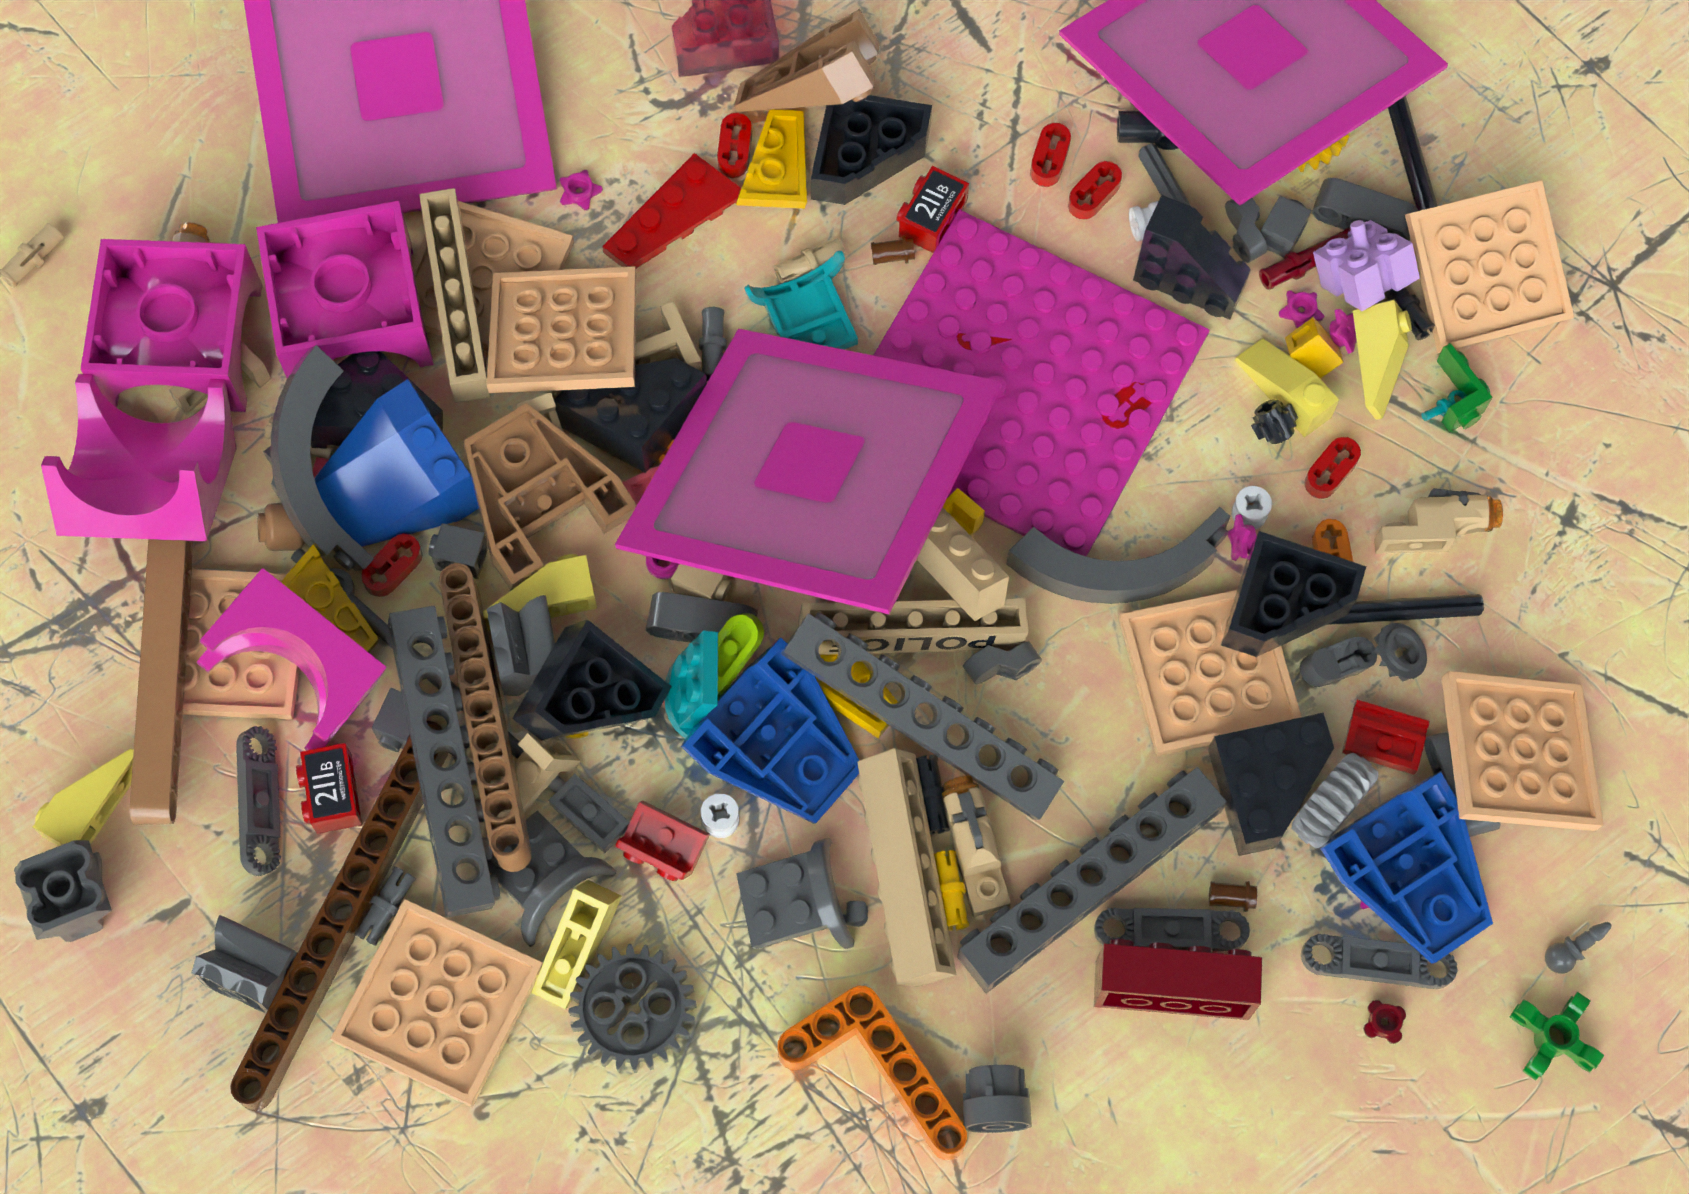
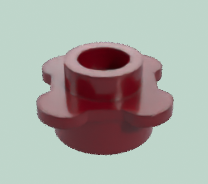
(1395, 1017)

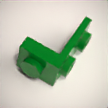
(1469, 409)

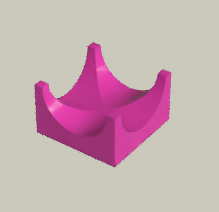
(343, 285)
(168, 316)
(141, 474)
(281, 623)

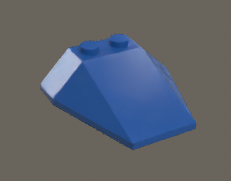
(395, 473)
(777, 738)
(1415, 868)

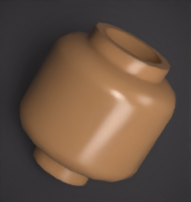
(277, 529)

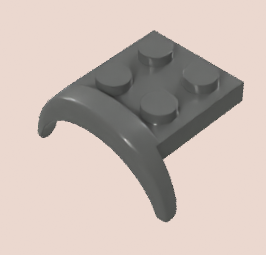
(548, 876)
(793, 899)

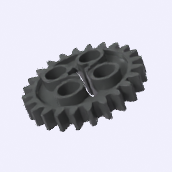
(606, 986)

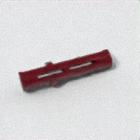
(1294, 264)

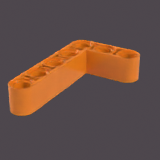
(884, 1058)

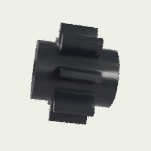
(1274, 421)

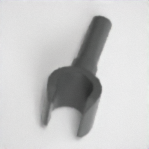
(856, 913)

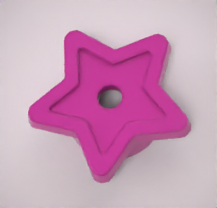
(575, 181)
(1305, 301)
(1343, 330)
(1241, 538)

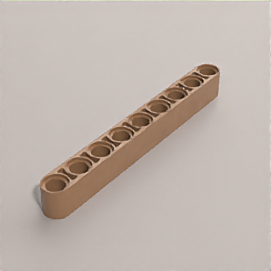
(161, 682)
(489, 728)

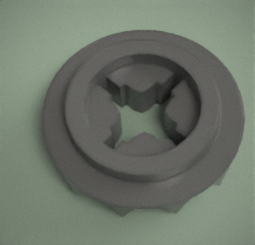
(1413, 659)

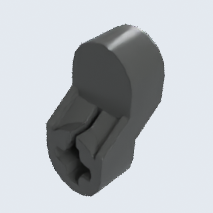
(1248, 241)
(995, 661)
(1322, 666)

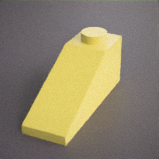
(1381, 350)
(1289, 383)
(563, 582)
(87, 804)
(575, 942)

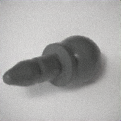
(1563, 956)

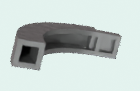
(292, 460)
(1116, 581)

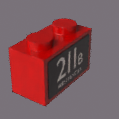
(932, 208)
(329, 788)

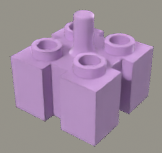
(1366, 264)

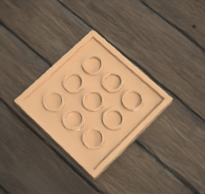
(493, 246)
(1489, 266)
(562, 330)
(1193, 683)
(244, 684)
(1521, 751)
(437, 1002)

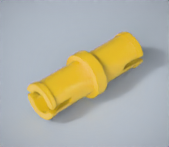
(951, 890)

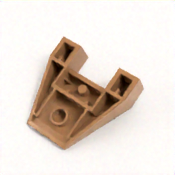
(818, 72)
(531, 477)

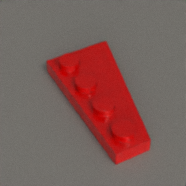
(681, 204)

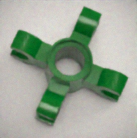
(1581, 1053)

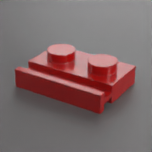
(1386, 737)

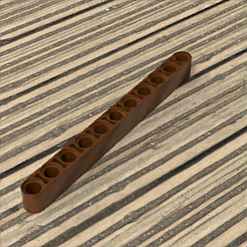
(327, 927)

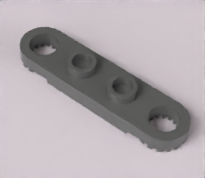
(258, 801)
(1174, 926)
(1376, 962)

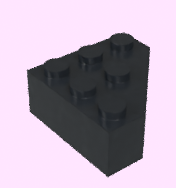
(867, 145)
(1189, 261)
(353, 393)
(637, 420)
(1288, 594)
(589, 687)
(1267, 776)

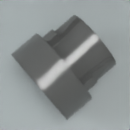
(996, 1100)

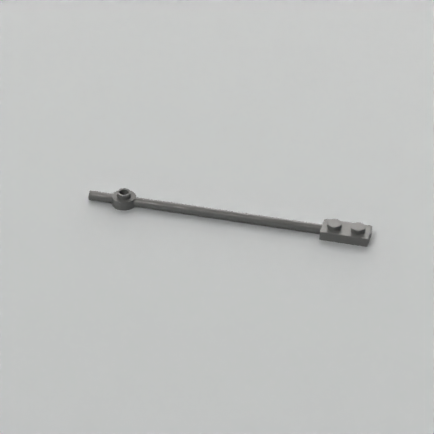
(572, 799)

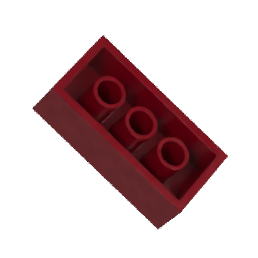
(1178, 980)

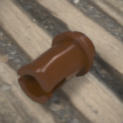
(893, 251)
(1233, 895)

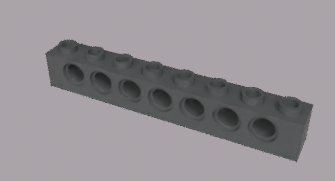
(406, 630)
(1030, 798)
(1202, 805)

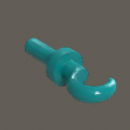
(1442, 405)

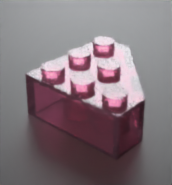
(724, 36)

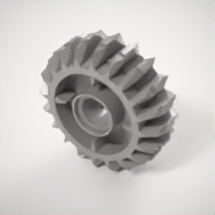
(1334, 800)

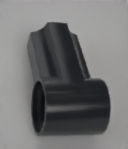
(1136, 128)

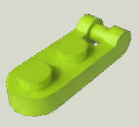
(736, 645)

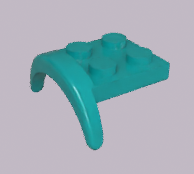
(809, 307)
(693, 683)

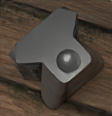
(520, 643)
(64, 891)
(244, 965)

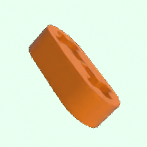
(1341, 546)

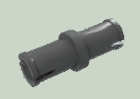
(712, 341)
(384, 906)

